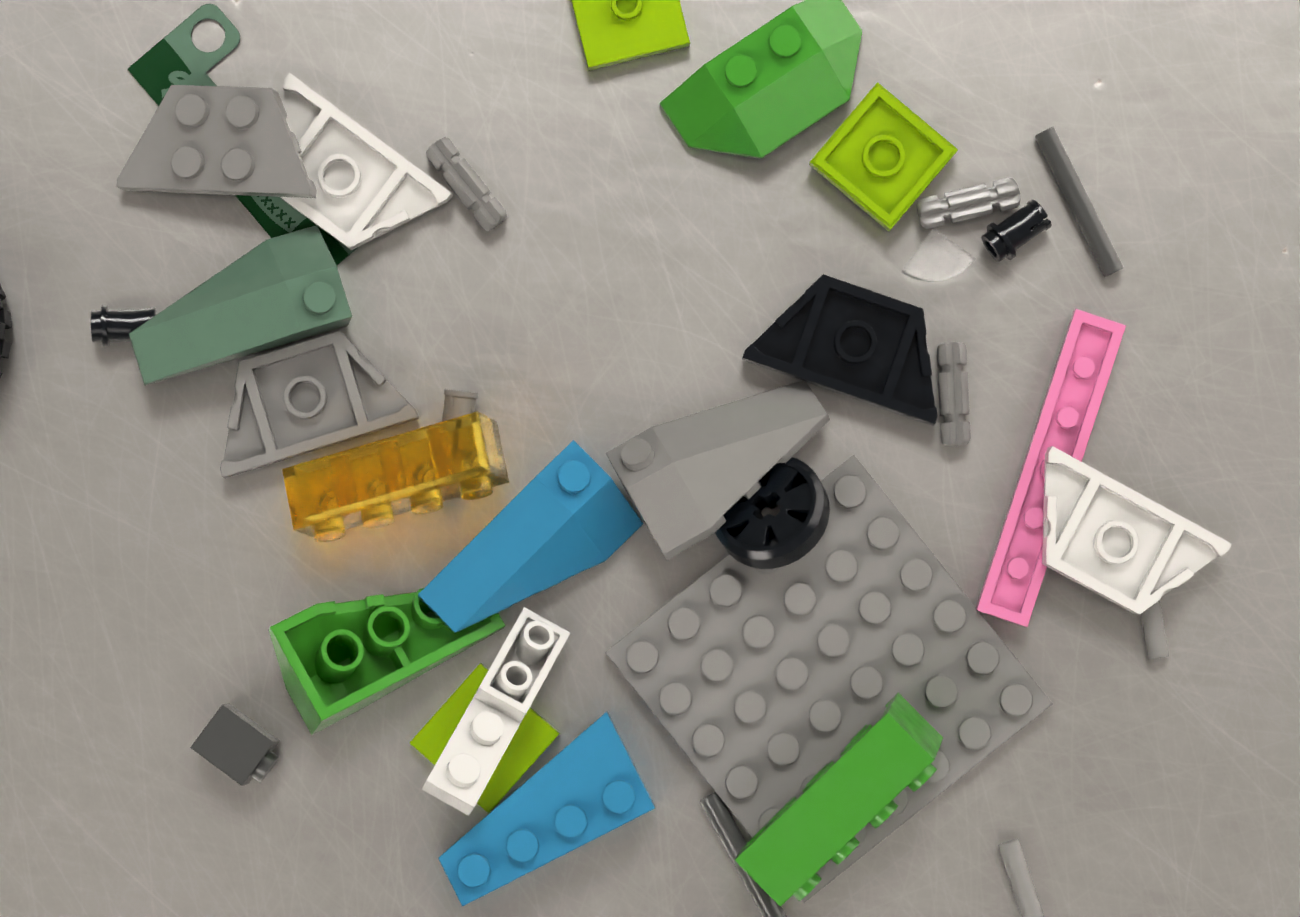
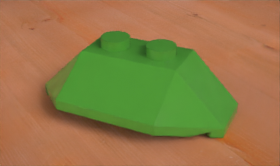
(770, 82)

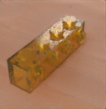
(396, 477)

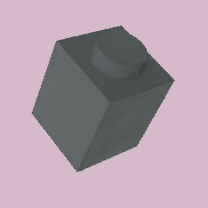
(237, 746)

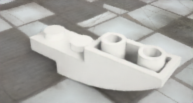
(496, 711)

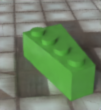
(842, 802)

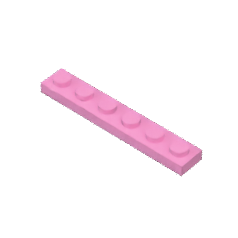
(1066, 424)

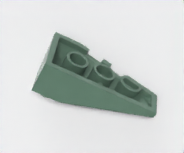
(258, 302)

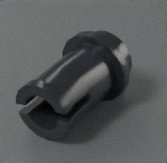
(1015, 231)
(117, 324)

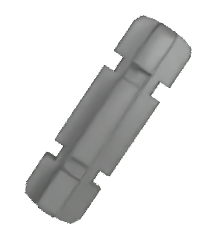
(466, 184)
(968, 203)
(953, 393)

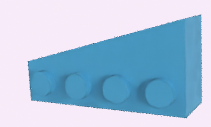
(561, 807)

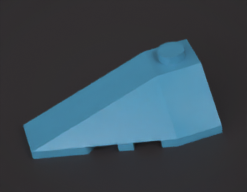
(547, 533)

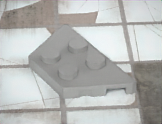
(218, 145)
(306, 402)

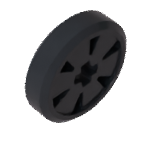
(788, 536)

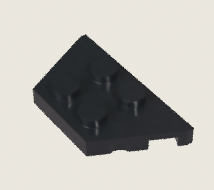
(853, 346)

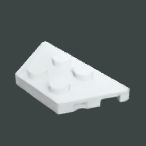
(357, 177)
(1117, 537)

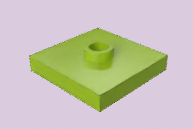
(628, 29)
(883, 156)
(524, 749)

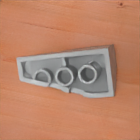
(704, 463)

